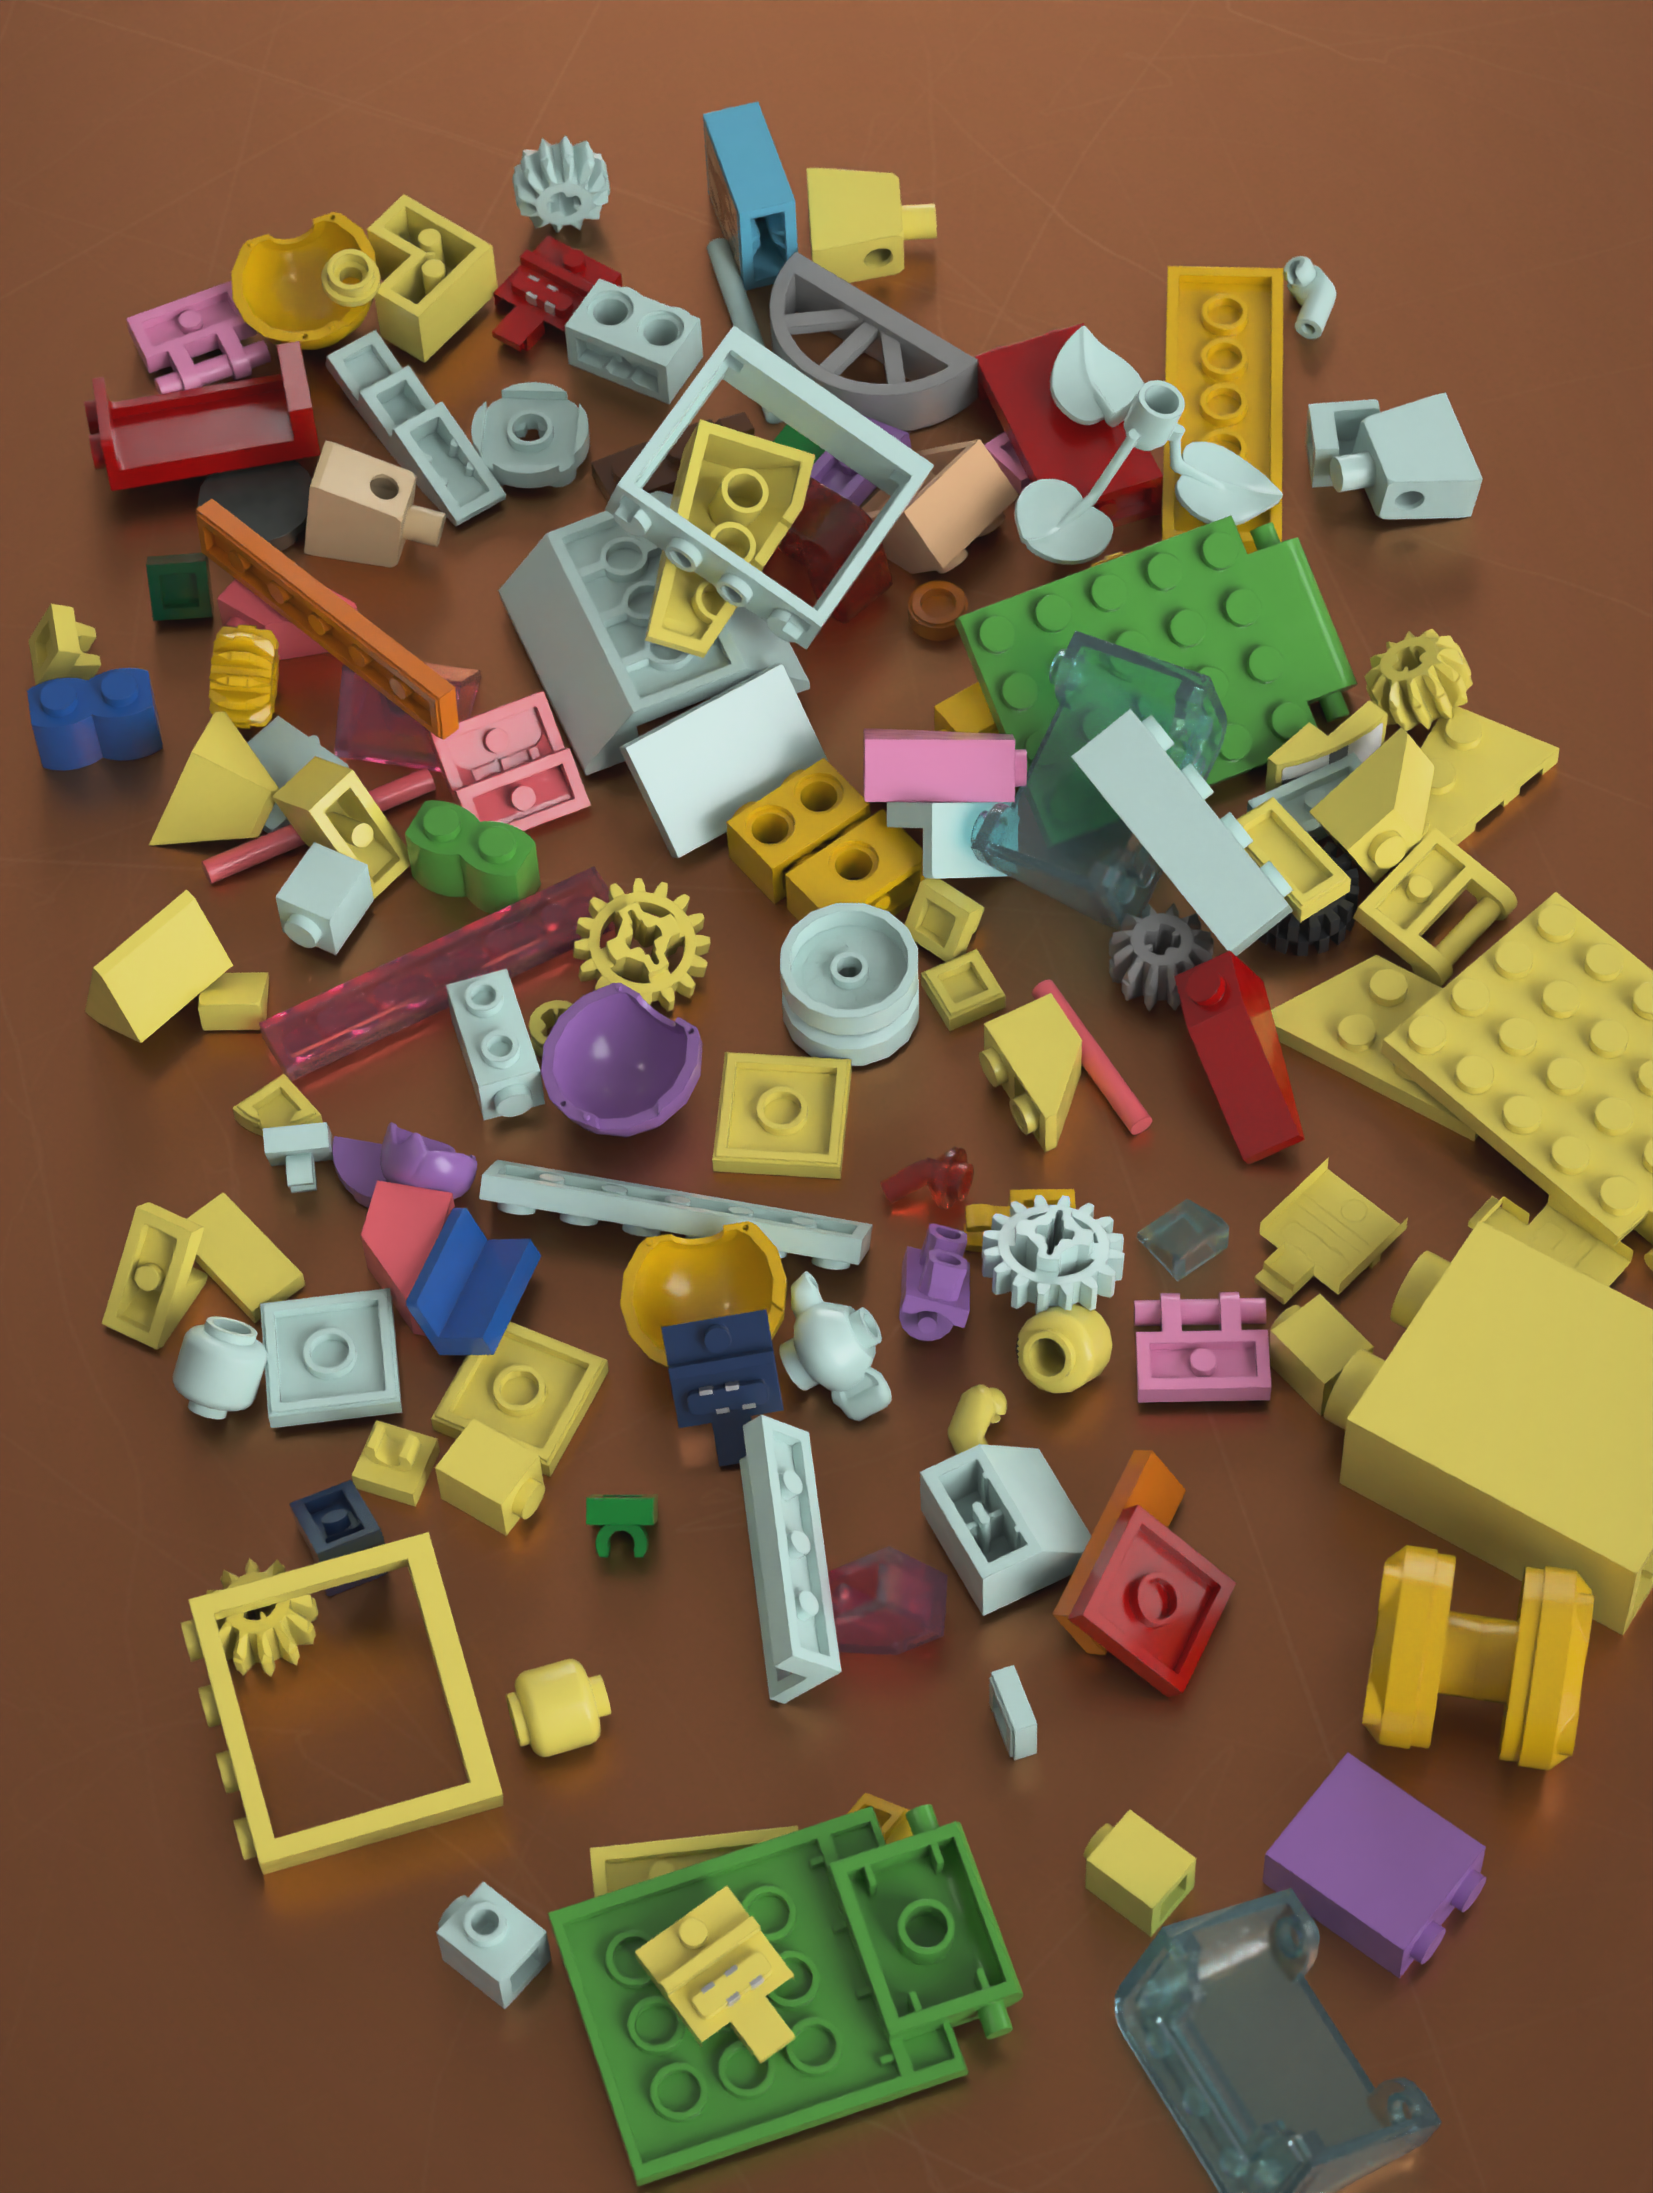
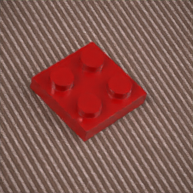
(1152, 1601)

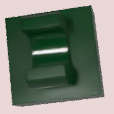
(180, 586)

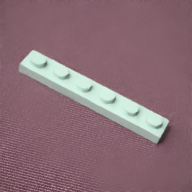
(651, 1209)

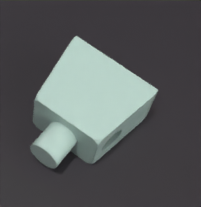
(1412, 463)

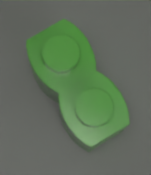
(471, 858)

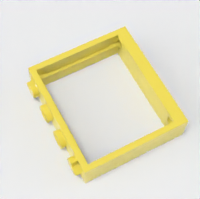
(237, 1763)

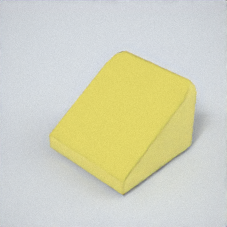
(235, 1002)

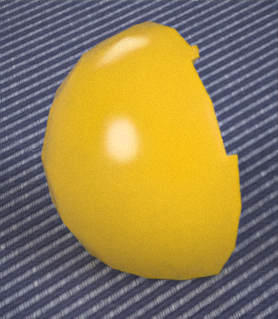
(282, 289)
(698, 1280)

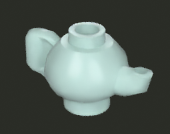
(835, 1349)

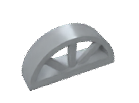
(940, 374)

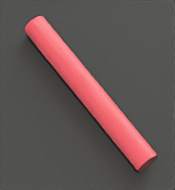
(1100, 1067)

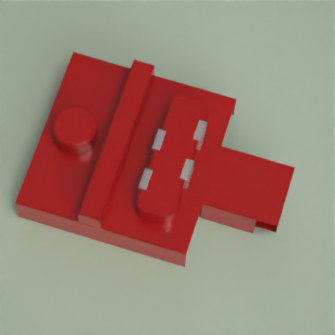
(548, 289)

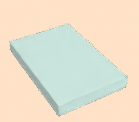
(721, 757)

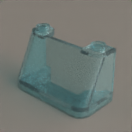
(1060, 827)
(1256, 2059)

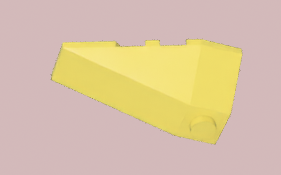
(744, 498)

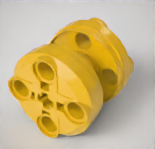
(1522, 1663)

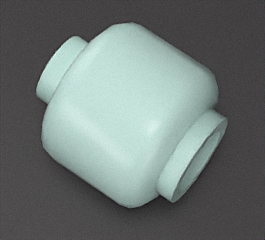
(219, 1367)

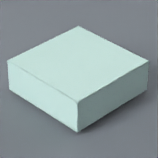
(1013, 1713)

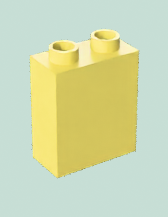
(1513, 1418)

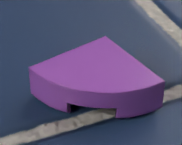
(358, 1167)

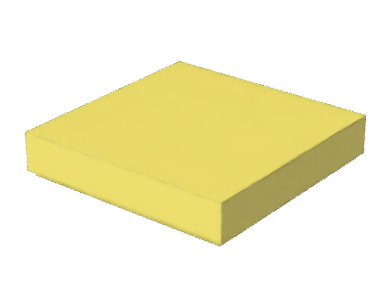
(782, 1115)
(526, 1390)

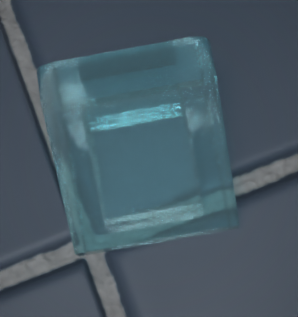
(1185, 1238)

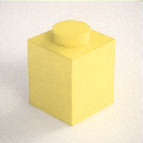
(1312, 1348)
(491, 1477)
(1138, 1871)

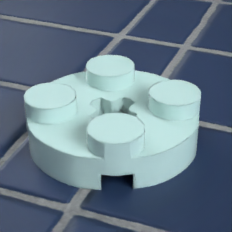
(538, 462)

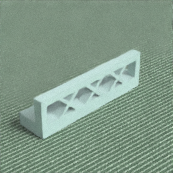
(788, 1558)

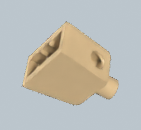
(365, 509)

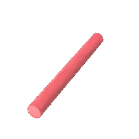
(287, 838)

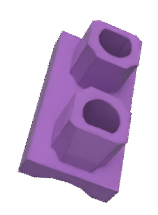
(935, 1284)

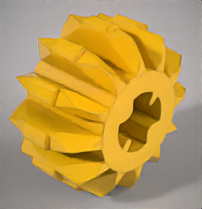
(244, 675)

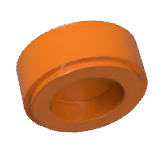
(935, 608)

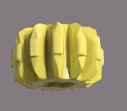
(1419, 679)
(271, 1636)

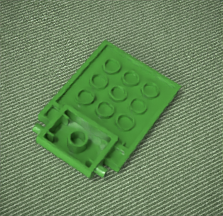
(1188, 601)
(883, 1962)

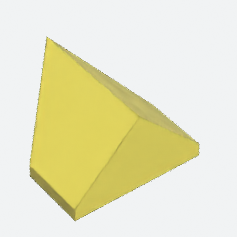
(220, 791)

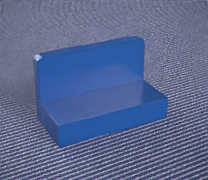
(470, 1287)

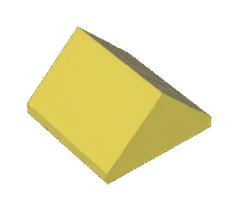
(157, 970)

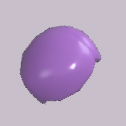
(425, 1162)

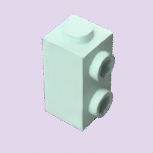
(495, 1045)

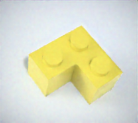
(430, 276)

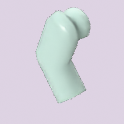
(1313, 293)

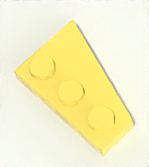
(1477, 770)

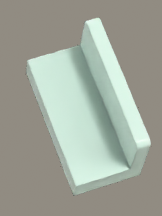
(945, 836)

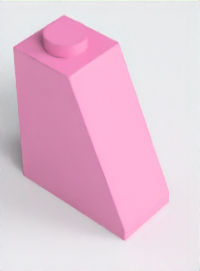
(941, 766)

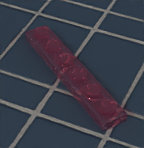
(416, 982)

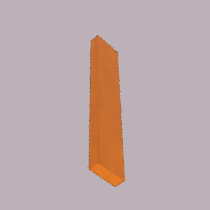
(328, 619)

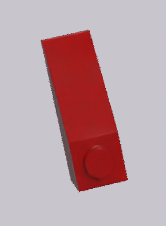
(1241, 1054)

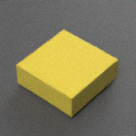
(963, 990)

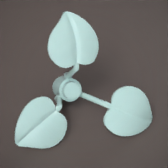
(1098, 385)

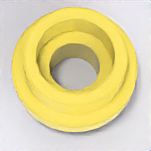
(350, 264)

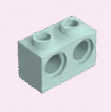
(634, 341)

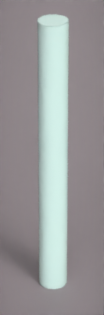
(735, 296)

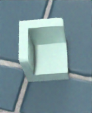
(1332, 433)

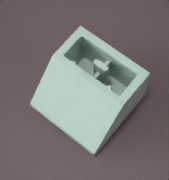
(1002, 1522)

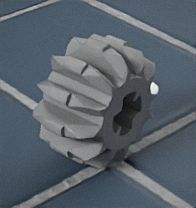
(1155, 950)

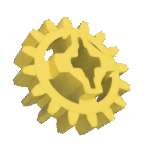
(664, 933)

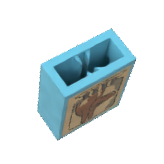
(750, 192)

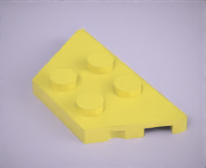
(1346, 1025)

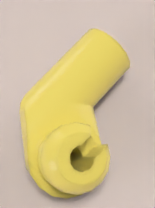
(973, 1416)

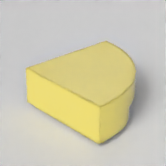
(275, 1106)

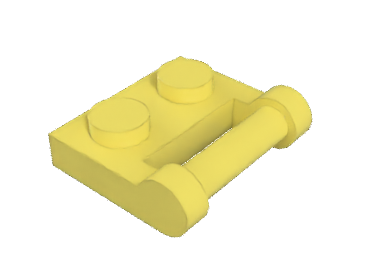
(1421, 892)

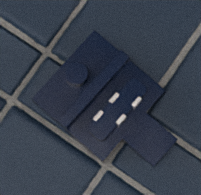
(723, 1376)

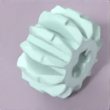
(561, 184)

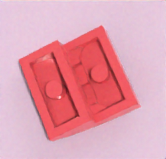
(511, 765)

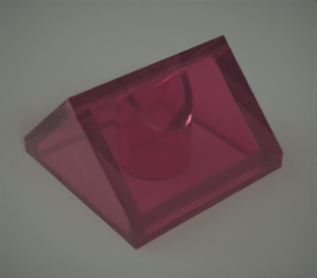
(381, 732)

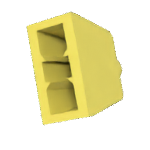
(861, 223)

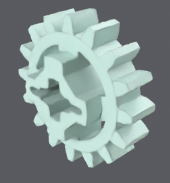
(1052, 1255)

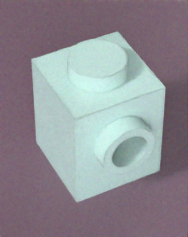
(324, 899)
(492, 1944)

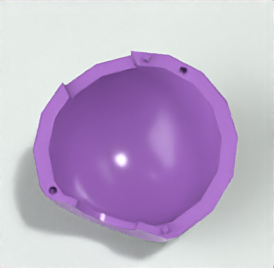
(620, 1063)

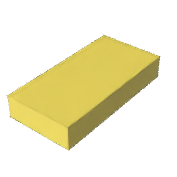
(1296, 856)
(243, 1258)

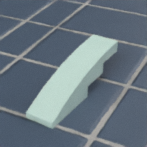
(414, 428)

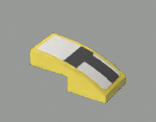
(1314, 749)

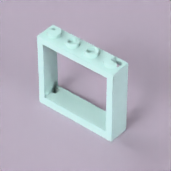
(817, 417)

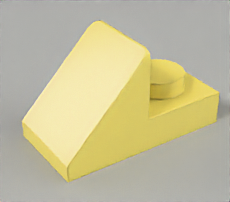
(155, 1276)

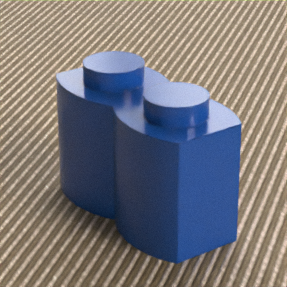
(95, 719)

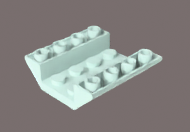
(584, 622)

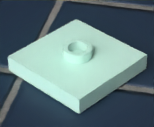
(330, 1358)

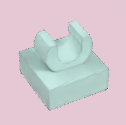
(299, 1150)

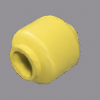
(1063, 1348)
(557, 1707)

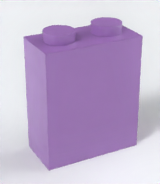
(1376, 1866)

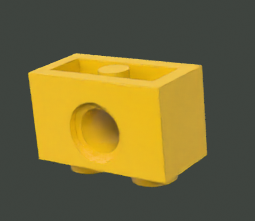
(866, 850)

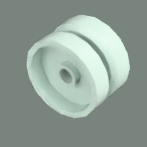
(850, 983)

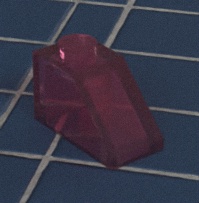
(887, 1603)

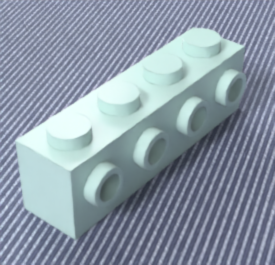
(1182, 831)

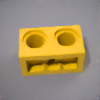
(791, 820)

